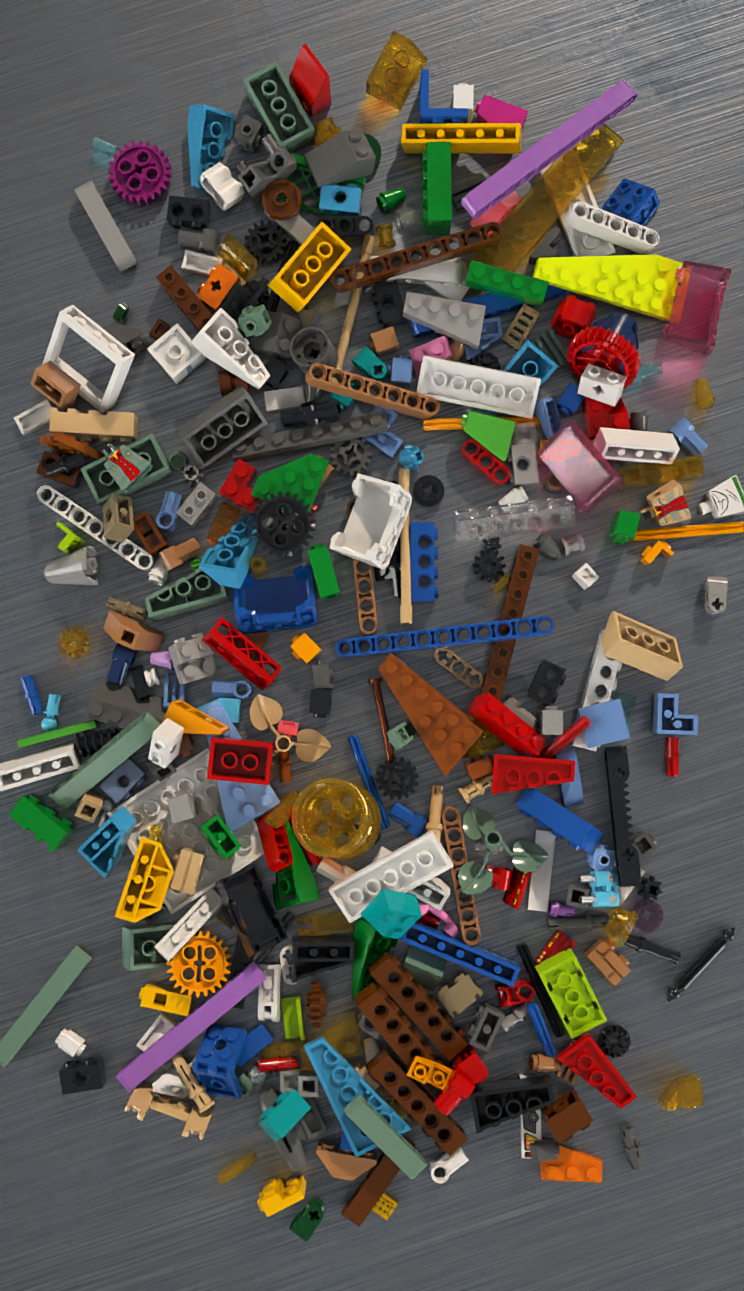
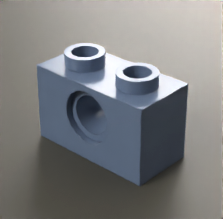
(113, 784)

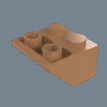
(55, 385)

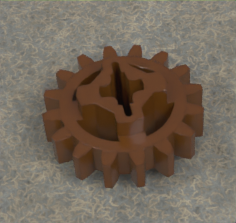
(316, 1004)

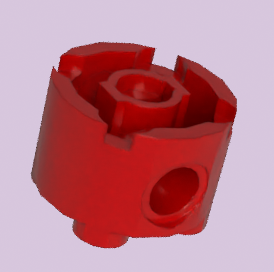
(573, 316)

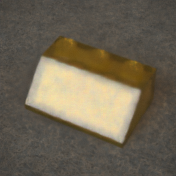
(396, 71)

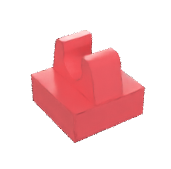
(288, 728)

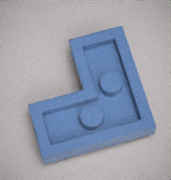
(386, 442)

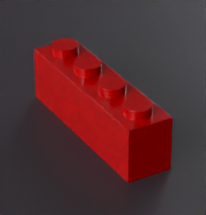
(506, 725)

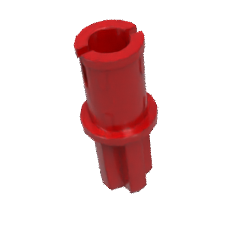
(672, 756)
(276, 1064)

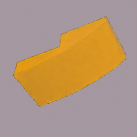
(430, 1072)

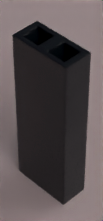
(141, 686)

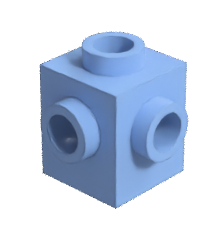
(595, 859)

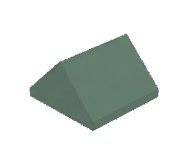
(424, 966)

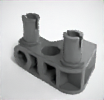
(258, 175)

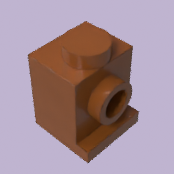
(479, 766)

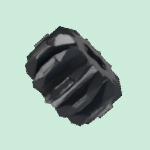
(484, 569)

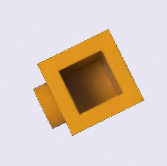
(304, 647)

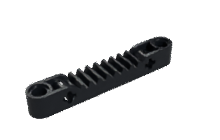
(628, 871)

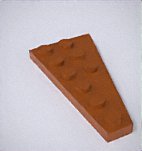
(439, 722)

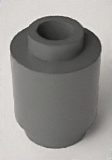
(544, 1150)

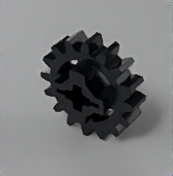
(269, 250)
(388, 783)

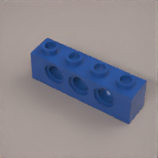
(418, 531)

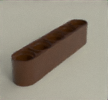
(371, 1189)

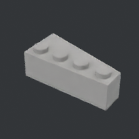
(446, 316)

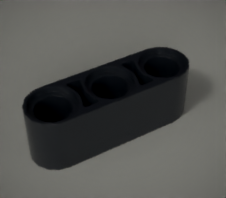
(355, 222)

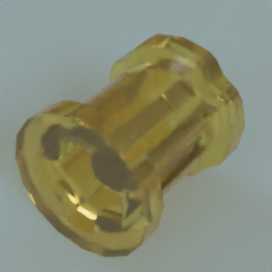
(385, 236)

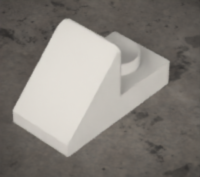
(171, 1084)

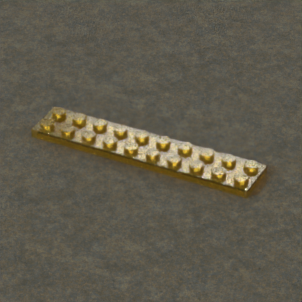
(549, 199)

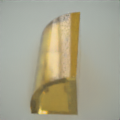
(237, 257)

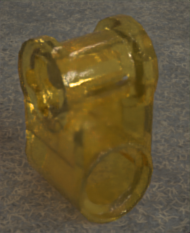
(621, 922)

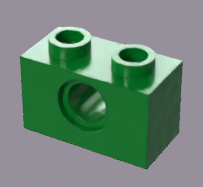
(624, 527)
(219, 837)

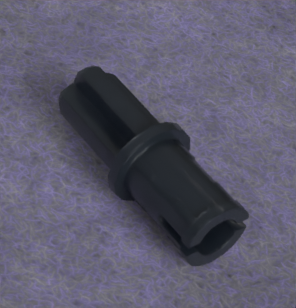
(65, 464)

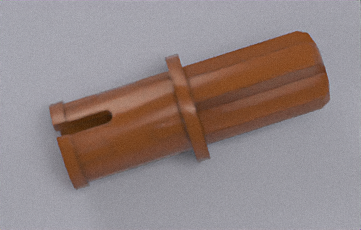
(284, 766)

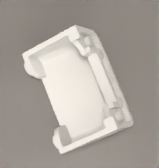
(373, 522)

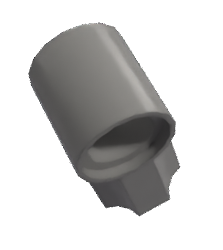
(516, 707)

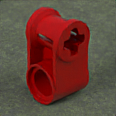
(513, 993)

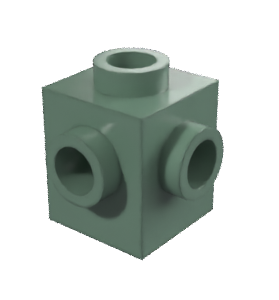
(254, 320)

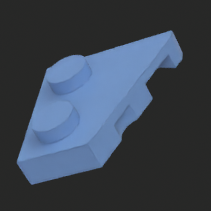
(490, 335)

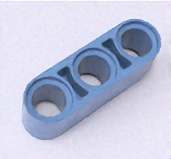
(570, 792)

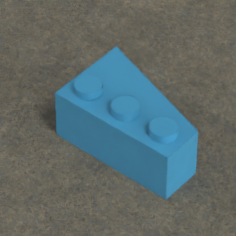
(108, 843)

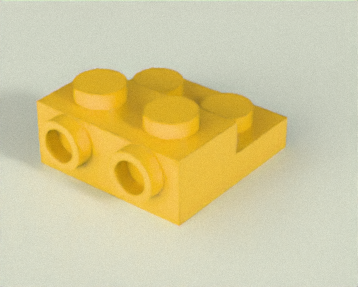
(278, 1195)

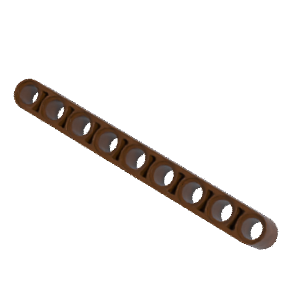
(423, 250)

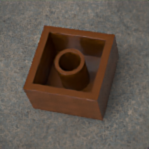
(567, 1115)

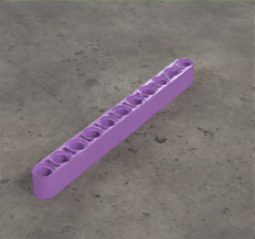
(548, 149)

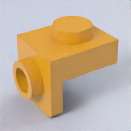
(651, 552)

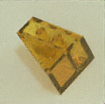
(341, 1034)

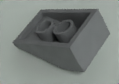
(341, 158)

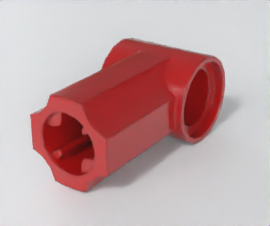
(501, 877)
(457, 1089)

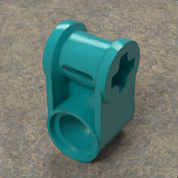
(368, 363)

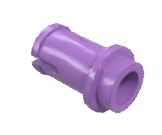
(561, 909)

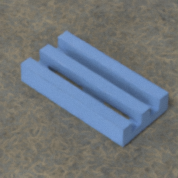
(174, 693)

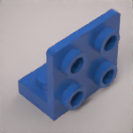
(632, 202)

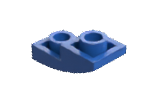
(254, 1043)

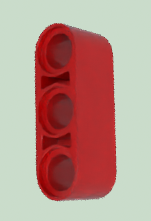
(483, 453)
(275, 845)

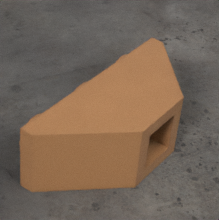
(132, 633)
(343, 1163)

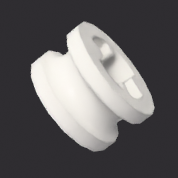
(151, 677)

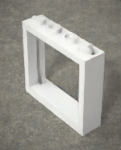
(101, 341)

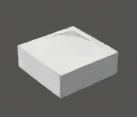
(585, 576)

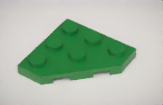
(298, 477)

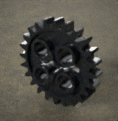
(272, 509)

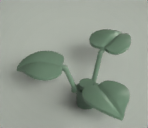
(479, 824)

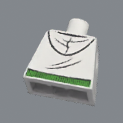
(724, 499)

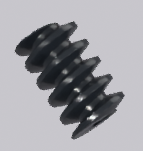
(92, 744)

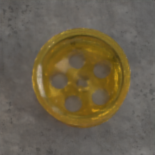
(308, 817)

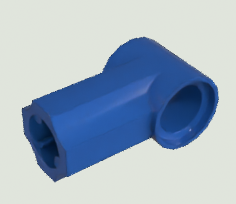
(412, 821)

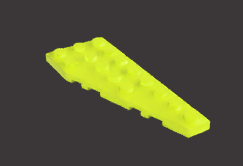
(628, 281)

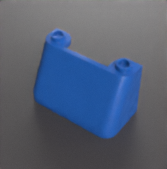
(276, 602)

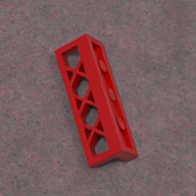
(241, 661)

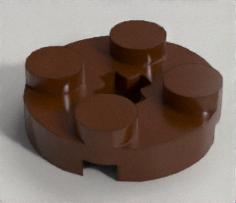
(289, 208)

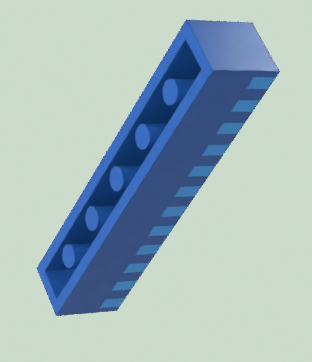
(462, 953)

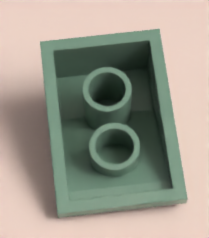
(139, 945)

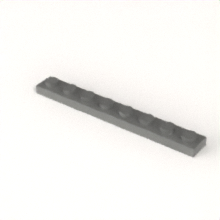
(310, 436)

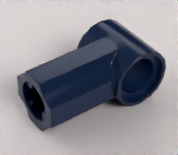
(122, 660)

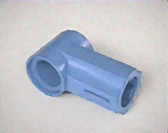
(686, 436)
(169, 507)
(230, 689)

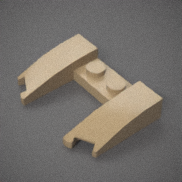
(145, 1098)

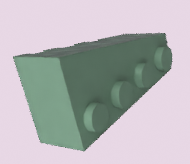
(185, 596)

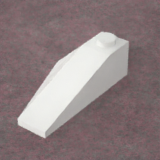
(226, 347)

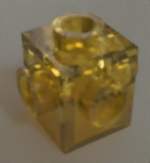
(325, 130)

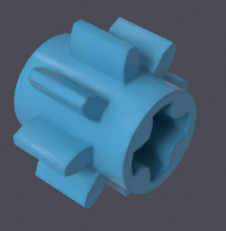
(411, 457)

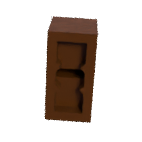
(72, 481)
(150, 533)

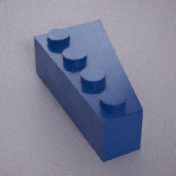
(560, 820)

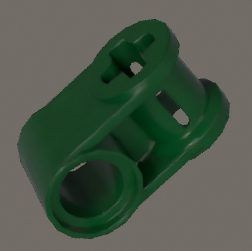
(308, 1219)

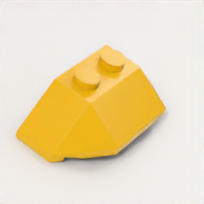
(145, 883)

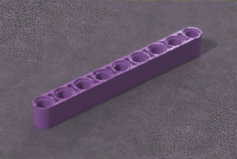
(191, 1026)

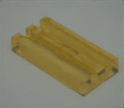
(237, 1167)

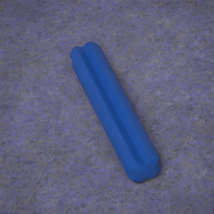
(541, 1029)

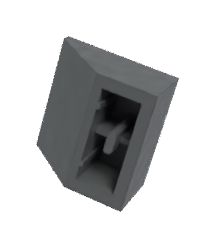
(129, 337)

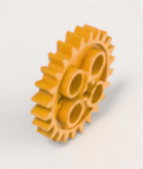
(217, 965)

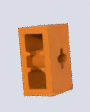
(217, 276)

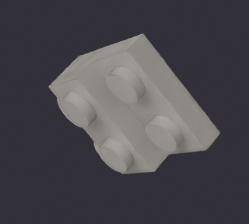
(192, 659)

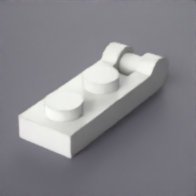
(270, 993)

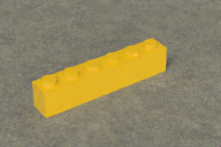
(464, 137)

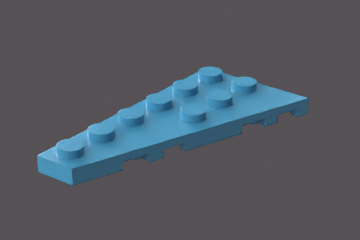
(341, 1085)

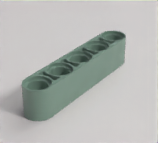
(385, 1136)

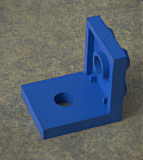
(437, 115)
(216, 1067)

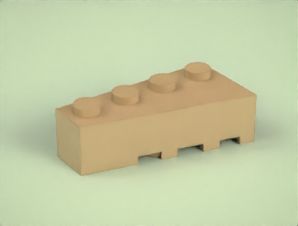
(95, 425)

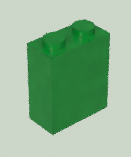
(323, 572)

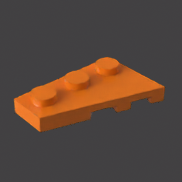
(572, 1166)

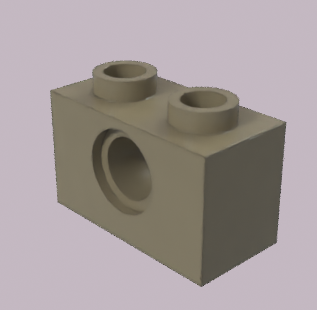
(118, 517)

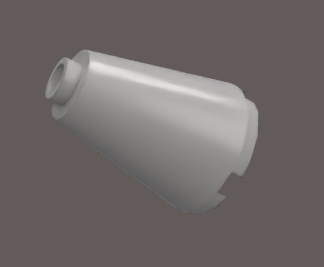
(75, 568)

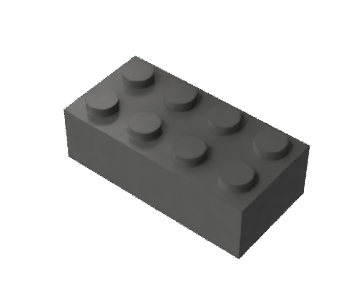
(222, 426)

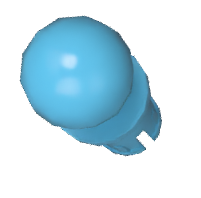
(49, 723)

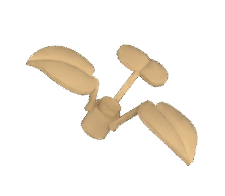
(309, 744)

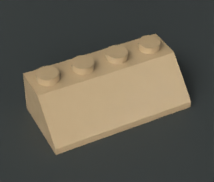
(641, 646)

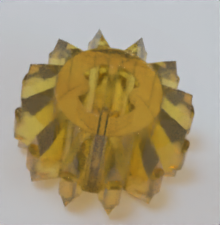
(66, 644)

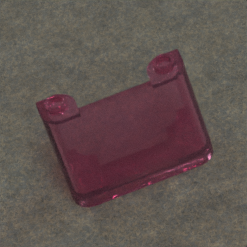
(697, 306)
(579, 466)

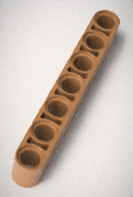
(363, 394)
(364, 596)
(462, 904)

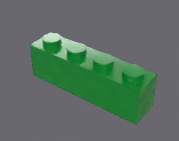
(506, 283)

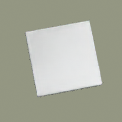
(156, 1031)

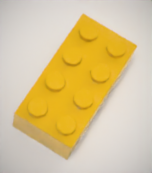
(309, 267)

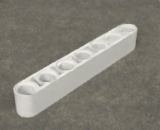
(89, 522)

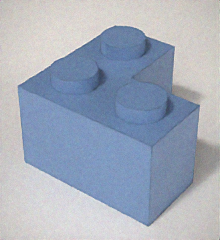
(666, 716)

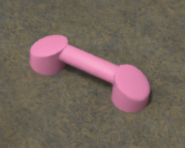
(450, 925)

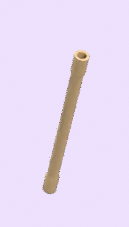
(366, 251)
(406, 607)

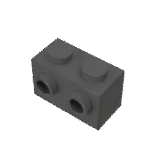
(485, 1026)

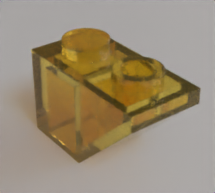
(682, 1092)

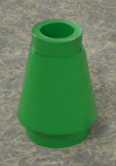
(389, 199)

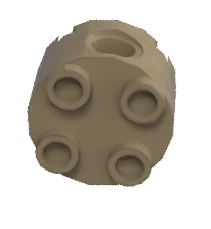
(459, 994)

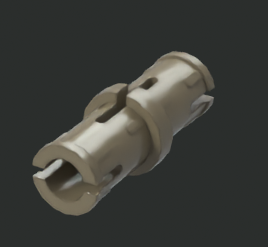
(126, 608)

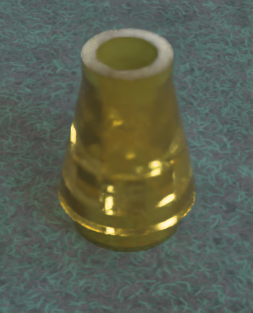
(704, 395)

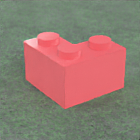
(499, 211)

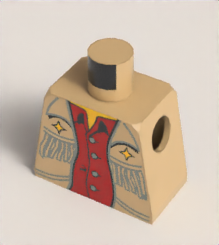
(666, 505)

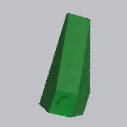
(295, 883)
(367, 949)

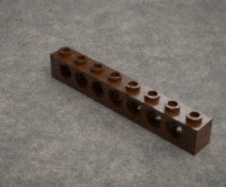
(512, 608)

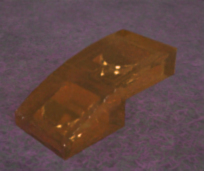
(224, 520)

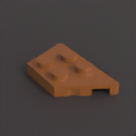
(69, 445)

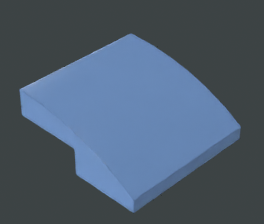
(607, 723)

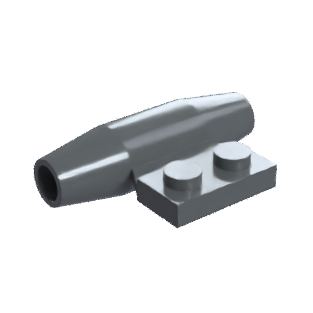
(305, 1129)

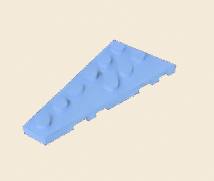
(239, 800)

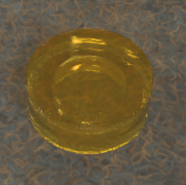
(501, 582)

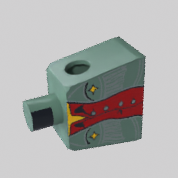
(125, 466)

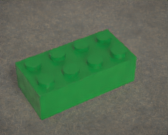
(437, 188)

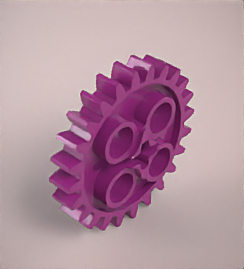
(131, 158)

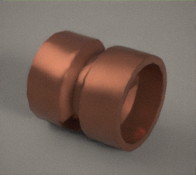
(229, 382)

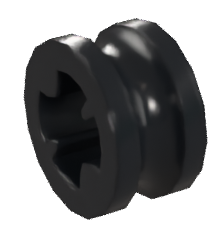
(492, 543)

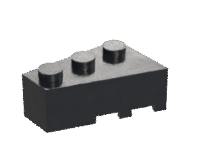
(319, 953)

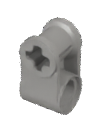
(715, 591)

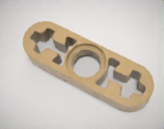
(473, 672)

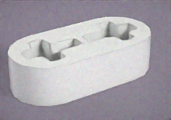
(285, 965)

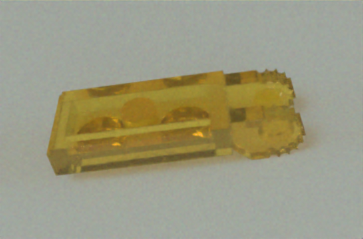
(325, 924)

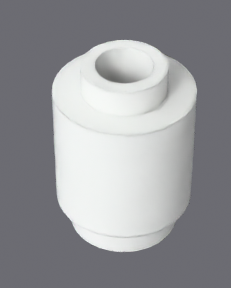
(71, 1043)

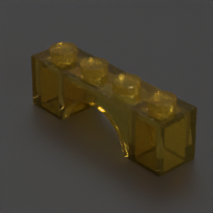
(655, 474)

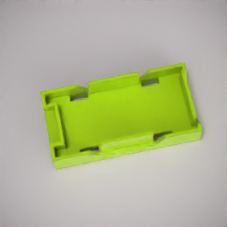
(570, 993)

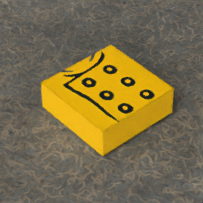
(385, 1206)

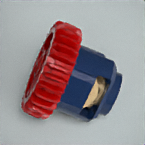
(609, 345)

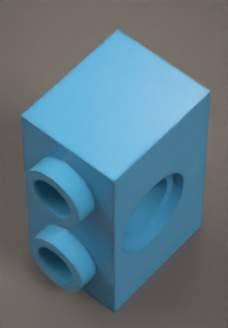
(349, 207)

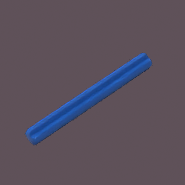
(367, 776)

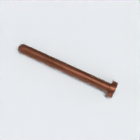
(382, 716)

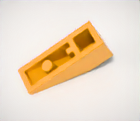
(193, 720)

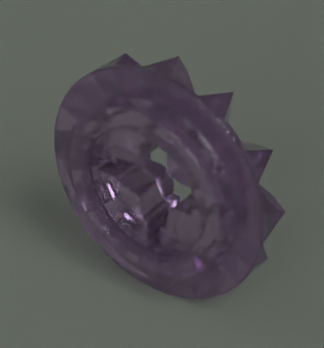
(654, 920)

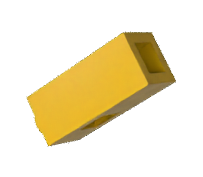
(166, 999)

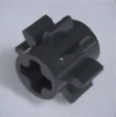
(654, 888)

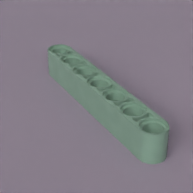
(105, 760)
(42, 1004)

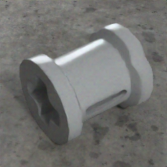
(572, 544)

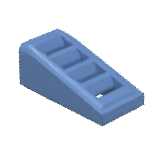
(547, 411)

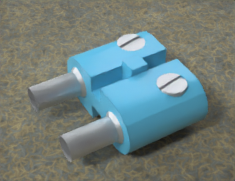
(604, 888)

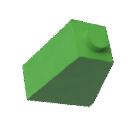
(490, 431)

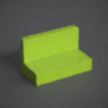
(71, 542)
(293, 1016)

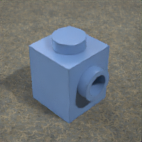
(400, 371)

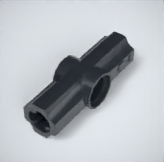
(310, 413)

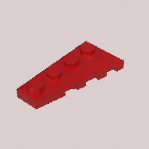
(524, 772)
(592, 1064)

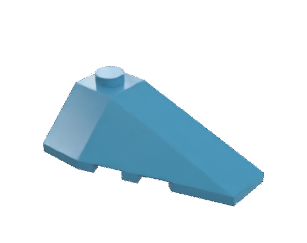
(207, 137)
(530, 362)
(232, 556)

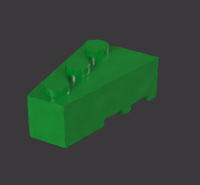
(42, 822)

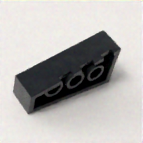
(509, 1099)

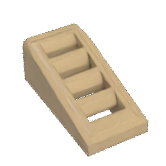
(528, 311)

